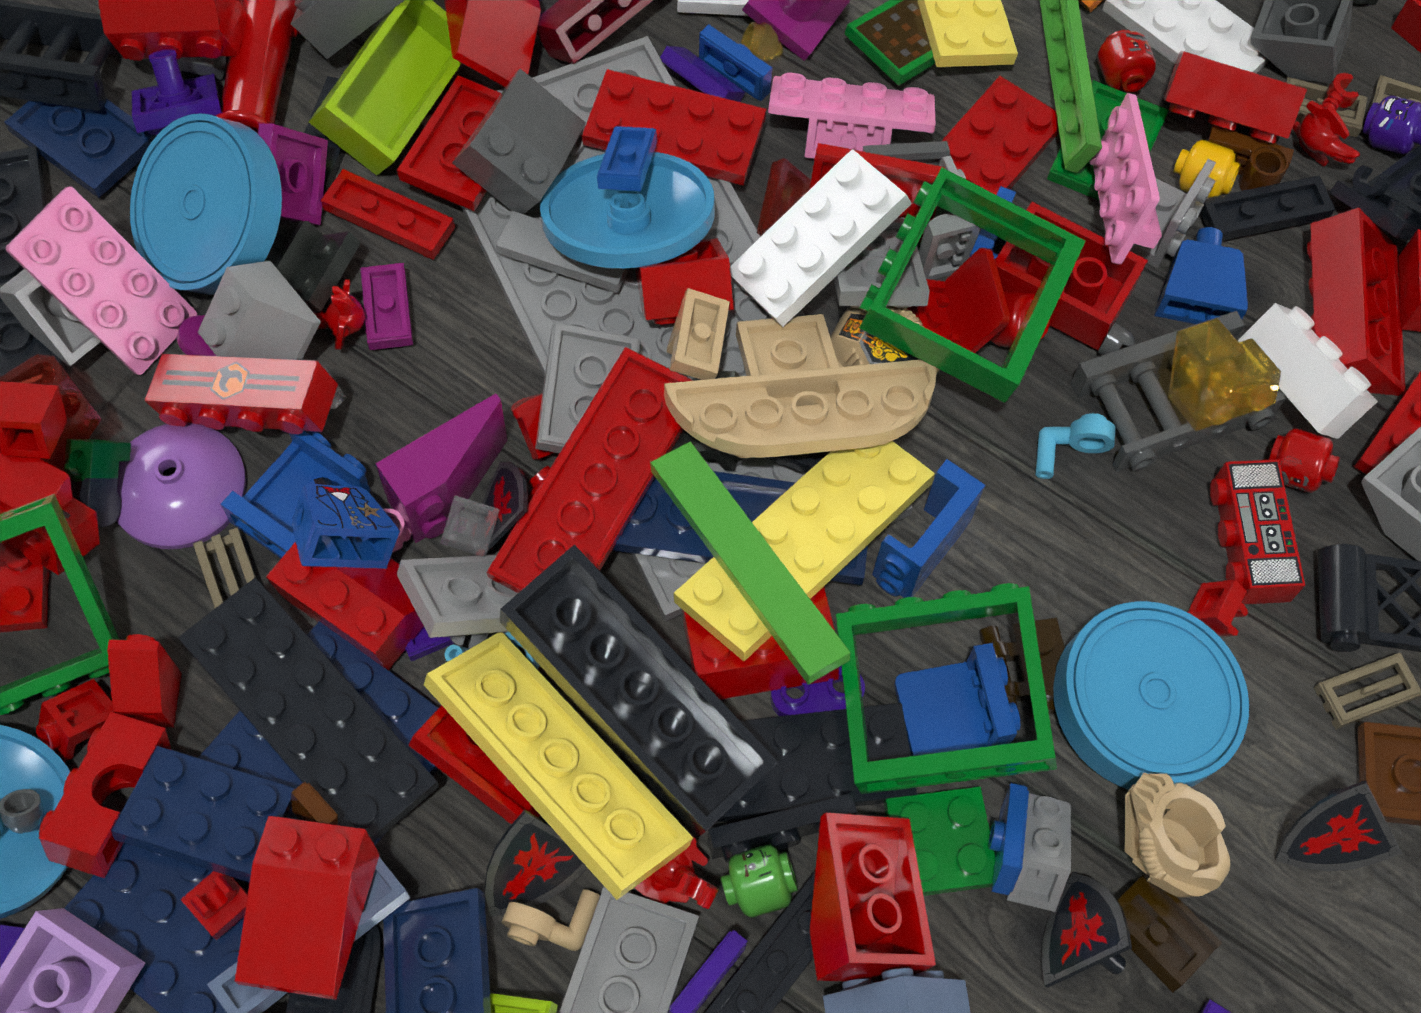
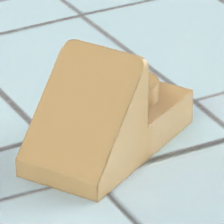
(698, 335)

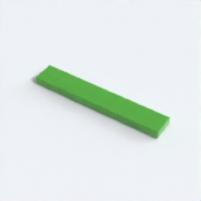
(1071, 82)
(750, 563)

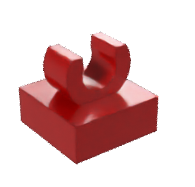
(1218, 605)
(217, 903)

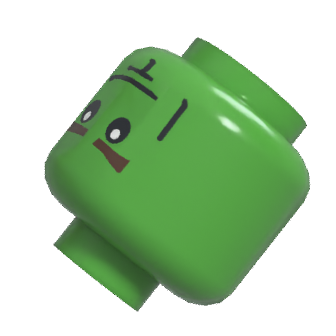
(760, 881)

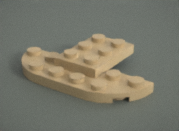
(799, 396)

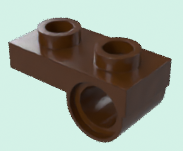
(1260, 160)

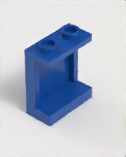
(270, 503)
(953, 504)

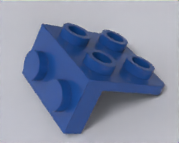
(958, 705)

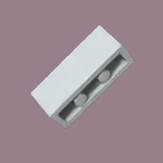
(1311, 372)

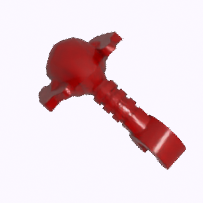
(1323, 125)
(343, 315)
(678, 881)

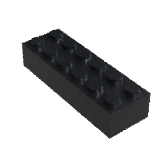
(636, 690)

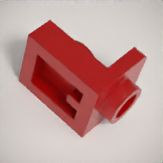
(72, 717)

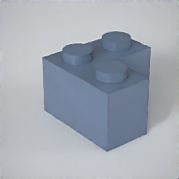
(901, 994)

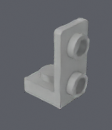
(1045, 854)

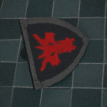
(509, 494)
(1339, 833)
(529, 865)
(1084, 932)

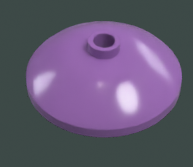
(185, 505)

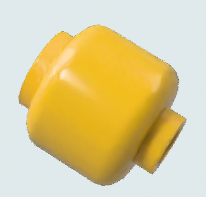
(1191, 163)

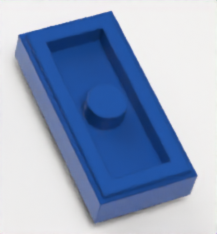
(735, 62)
(627, 158)
(1008, 839)

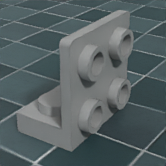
(1176, 214)
(947, 237)

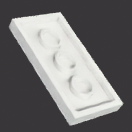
(1192, 27)
(818, 237)

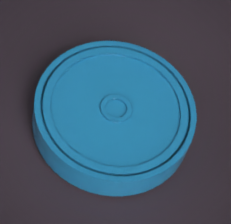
(205, 201)
(1150, 695)

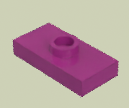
(386, 306)

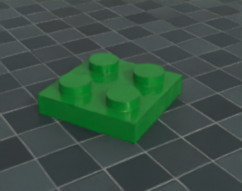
(948, 838)

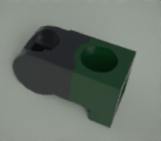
(94, 474)

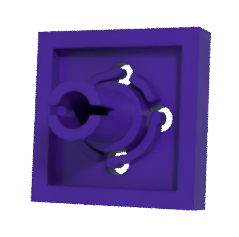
(172, 97)

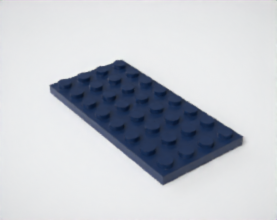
(142, 891)

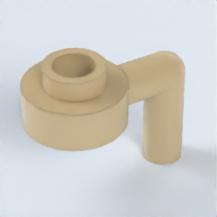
(531, 924)

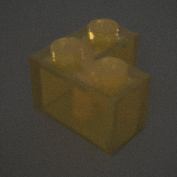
(1218, 376)

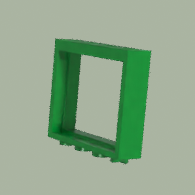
(1008, 223)
(94, 663)
(951, 765)

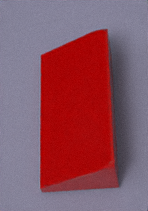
(29, 480)

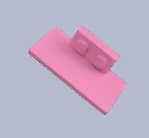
(850, 113)
(1126, 183)
(101, 280)

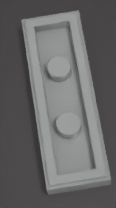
(526, 242)

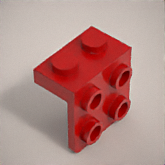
(968, 304)

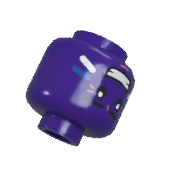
(1394, 125)

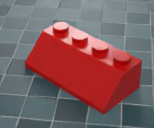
(1358, 297)

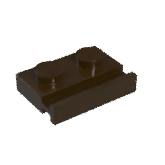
(1166, 933)

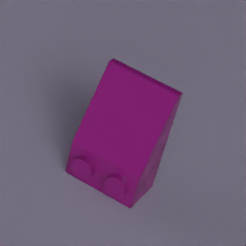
(442, 464)

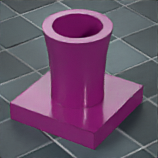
(797, 22)
(301, 171)

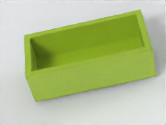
(389, 85)

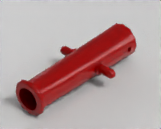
(258, 71)

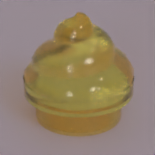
(762, 41)

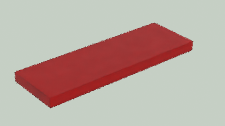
(596, 475)

